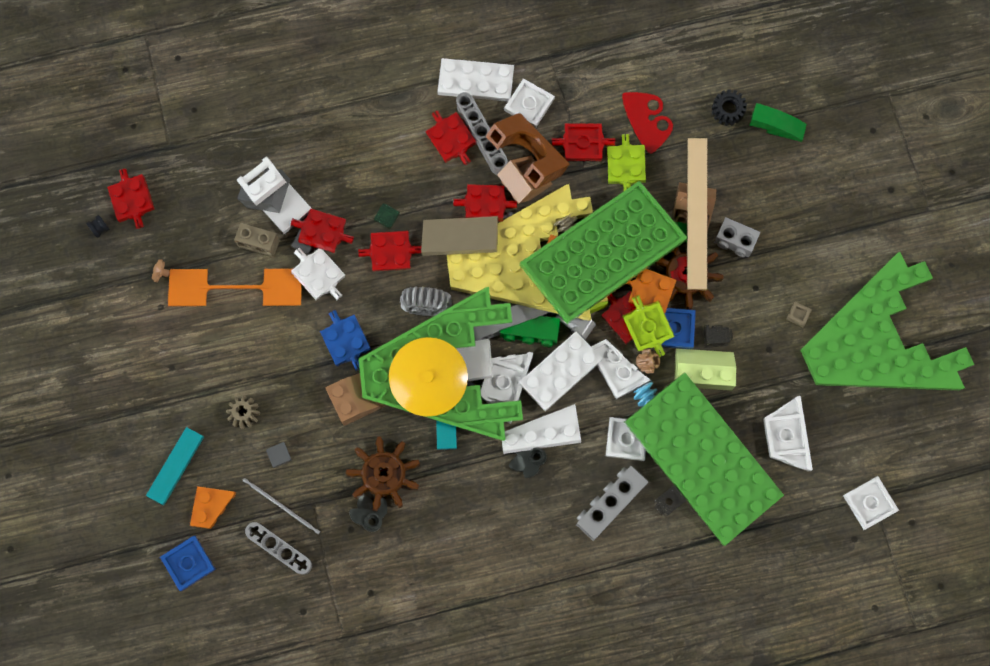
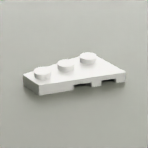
(617, 370)

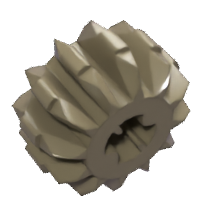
(237, 407)

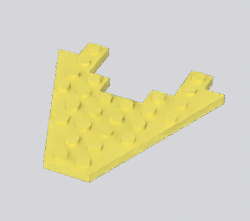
(517, 239)

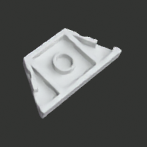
(506, 374)
(788, 435)

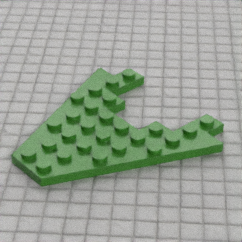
(456, 328)
(863, 345)

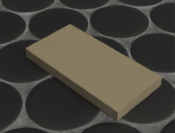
(460, 236)

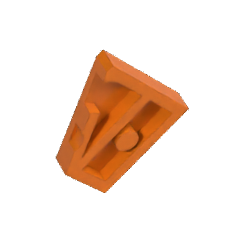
(209, 505)

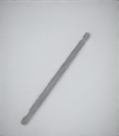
(281, 506)

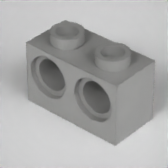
(738, 233)

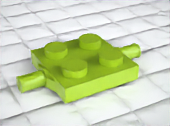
(626, 163)
(648, 326)

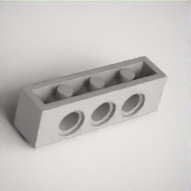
(628, 476)

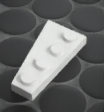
(547, 431)

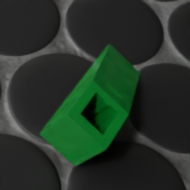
(538, 330)

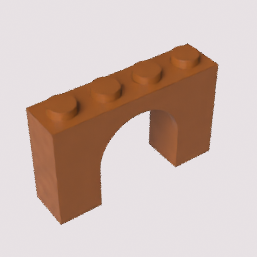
(520, 131)

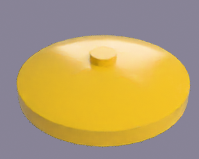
(428, 376)

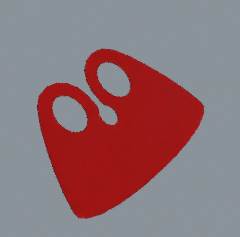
(638, 112)

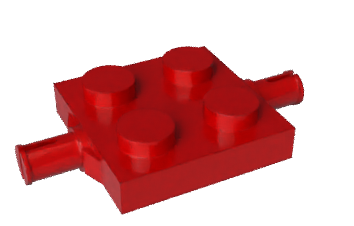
(451, 137)
(583, 142)
(131, 198)
(485, 201)
(322, 230)
(390, 251)
(615, 313)

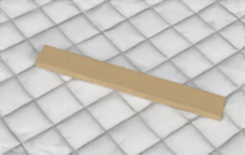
(697, 214)

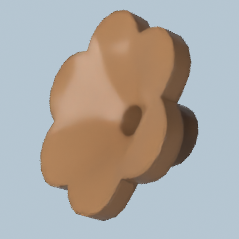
(159, 271)

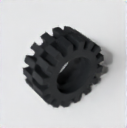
(723, 116)

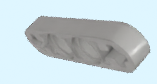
(279, 547)

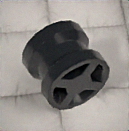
(98, 226)

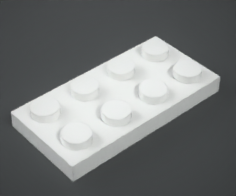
(478, 79)
(560, 371)

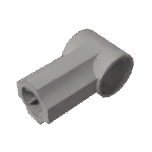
(580, 326)

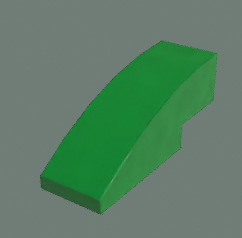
(777, 122)

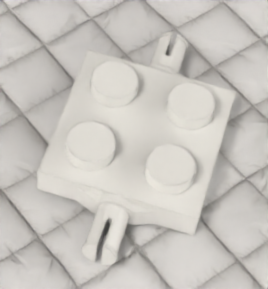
(318, 273)

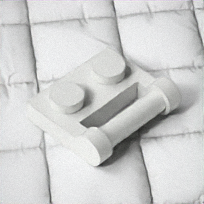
(265, 184)

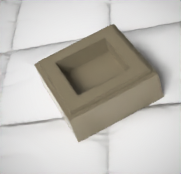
(798, 314)

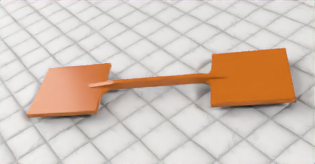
(191, 286)
(649, 286)

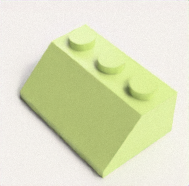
(707, 368)

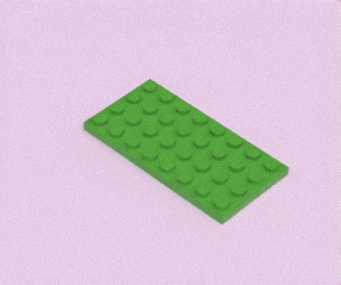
(603, 252)
(704, 458)

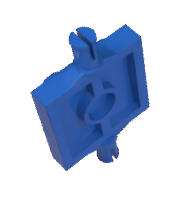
(345, 340)

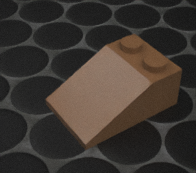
(348, 399)

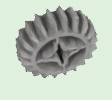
(425, 301)

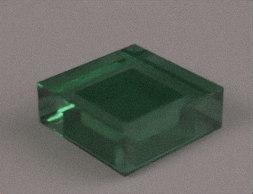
(386, 216)

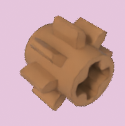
(648, 361)

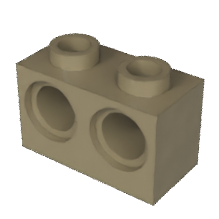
(257, 239)

